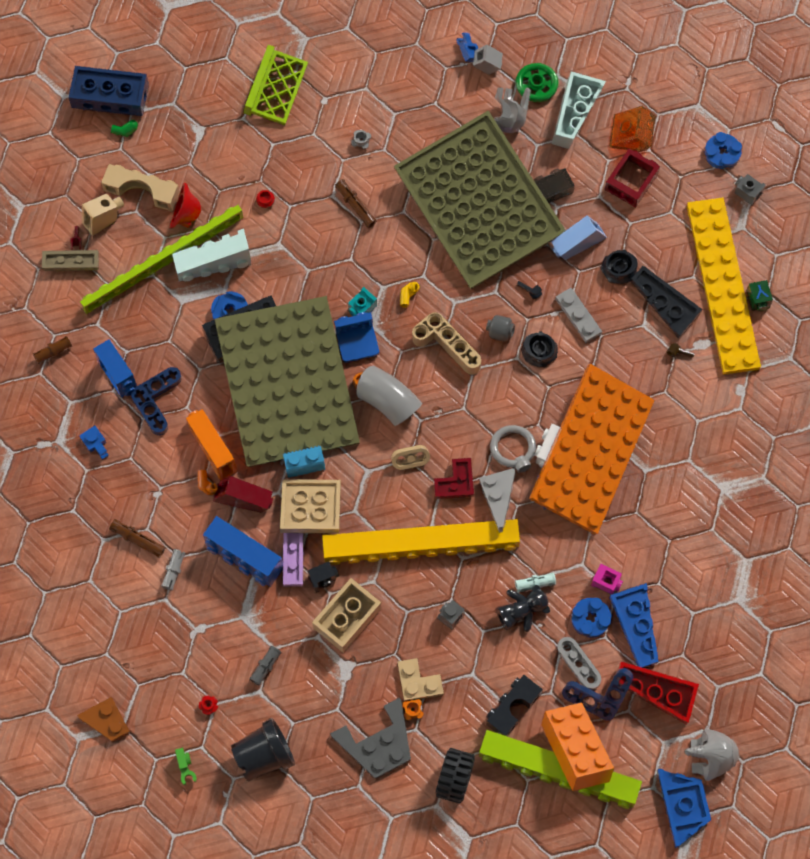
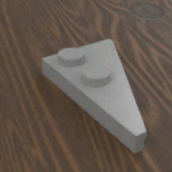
(497, 492)

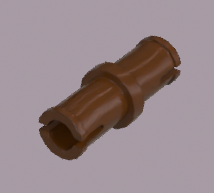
(52, 350)

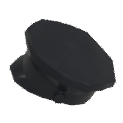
(619, 267)
(539, 349)

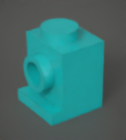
(367, 298)

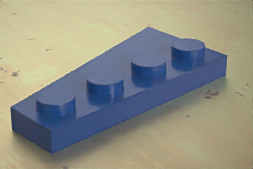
(636, 622)

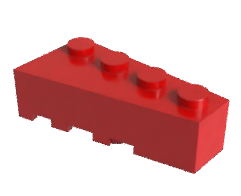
(662, 691)

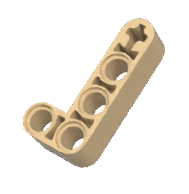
(449, 345)

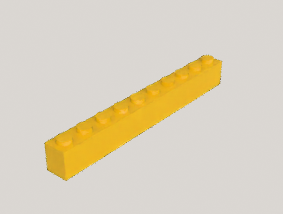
(420, 541)

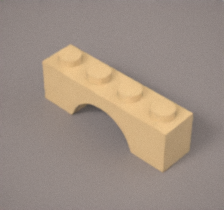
(119, 180)

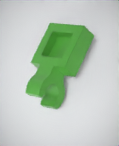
(183, 761)

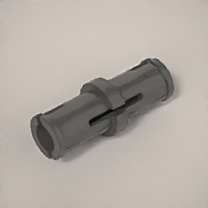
(265, 665)

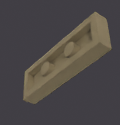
(70, 260)

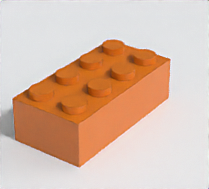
(577, 746)

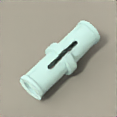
(542, 581)

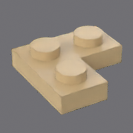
(418, 687)

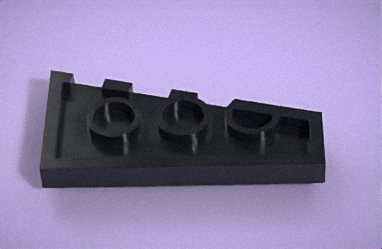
(669, 303)

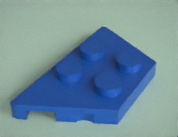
(684, 804)

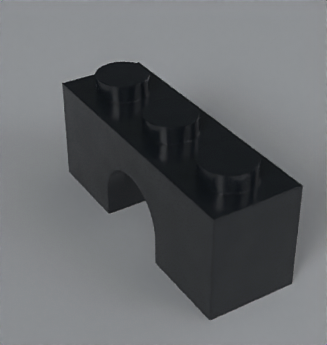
(523, 692)

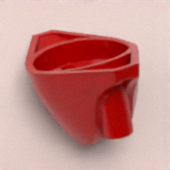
(187, 208)

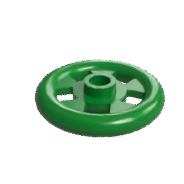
(543, 70)

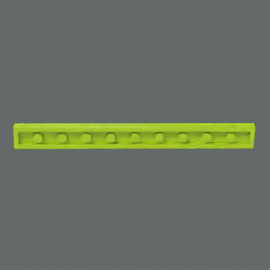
(160, 260)

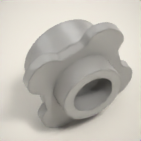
(360, 134)

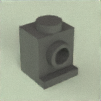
(749, 189)
(451, 614)

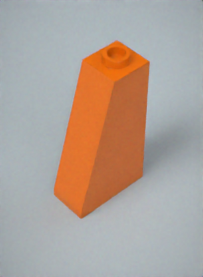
(211, 444)

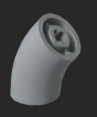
(387, 395)

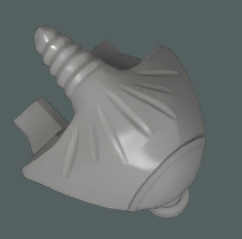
(513, 114)
(717, 749)

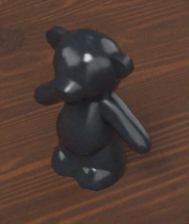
(523, 608)

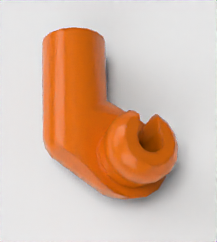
(204, 485)

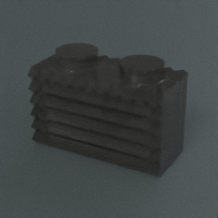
(555, 185)

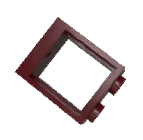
(624, 192)

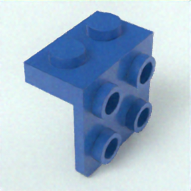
(356, 337)

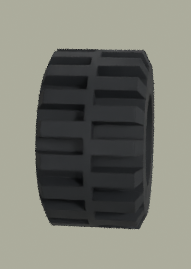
(455, 775)

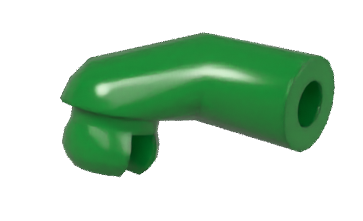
(126, 130)

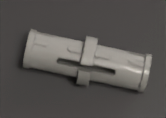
(173, 569)

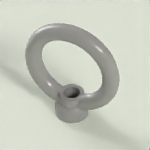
(520, 463)

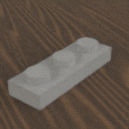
(578, 315)

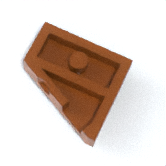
(105, 720)

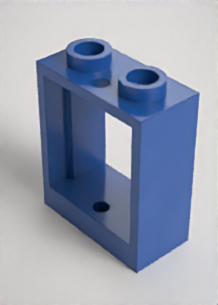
(115, 368)

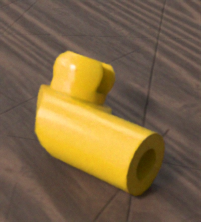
(407, 292)

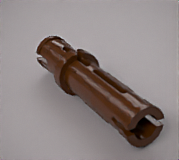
(351, 198)
(139, 539)

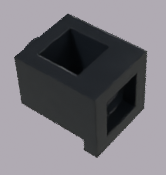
(322, 576)

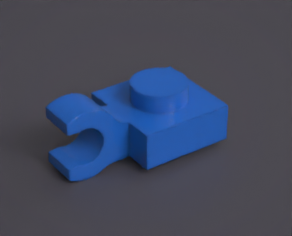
(467, 47)
(94, 441)

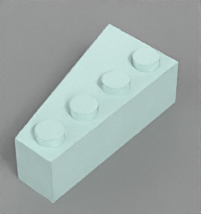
(576, 104)
(213, 257)

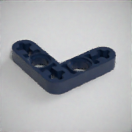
(150, 394)
(606, 701)

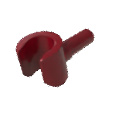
(76, 240)

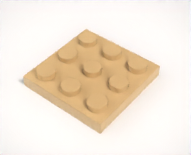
(310, 506)

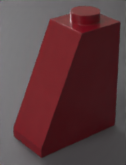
(243, 495)

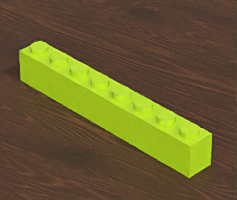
(543, 763)

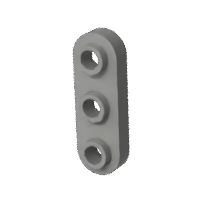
(574, 655)

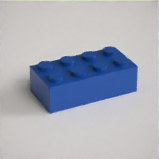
(243, 551)

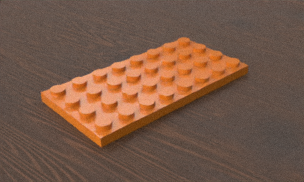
(592, 449)

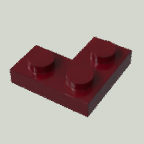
(460, 484)

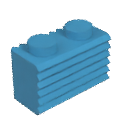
(304, 461)

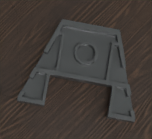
(382, 750)

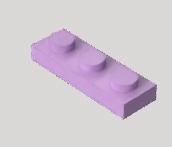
(292, 559)

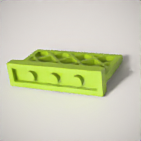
(263, 76)

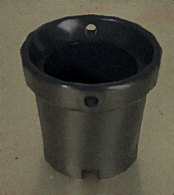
(263, 751)

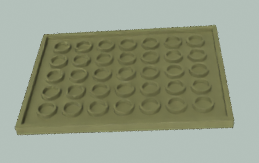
(479, 199)
(286, 380)

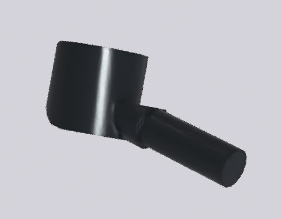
(534, 292)

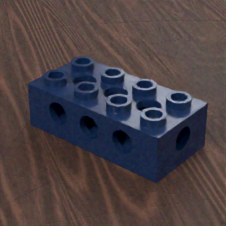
(108, 90)

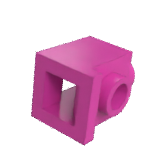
(607, 573)

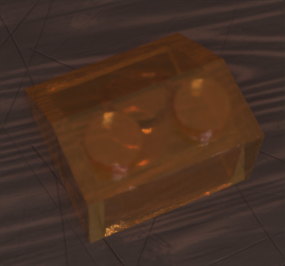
(633, 129)

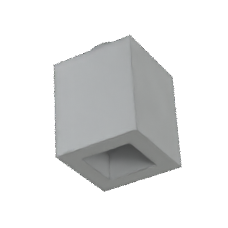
(487, 59)

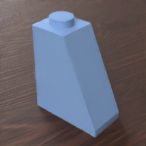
(578, 238)

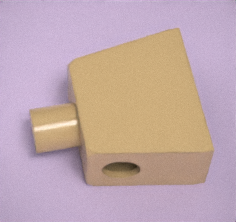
(100, 213)

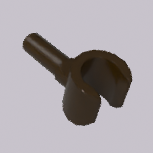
(675, 348)

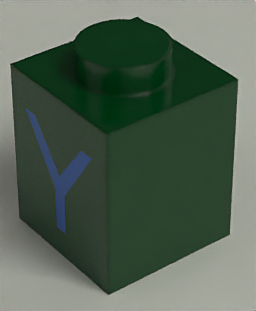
(759, 295)

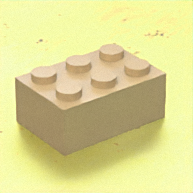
(347, 615)

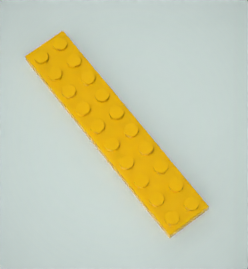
(723, 286)

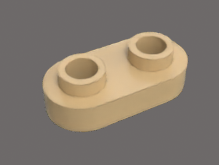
(410, 458)

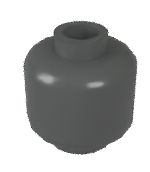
(500, 328)

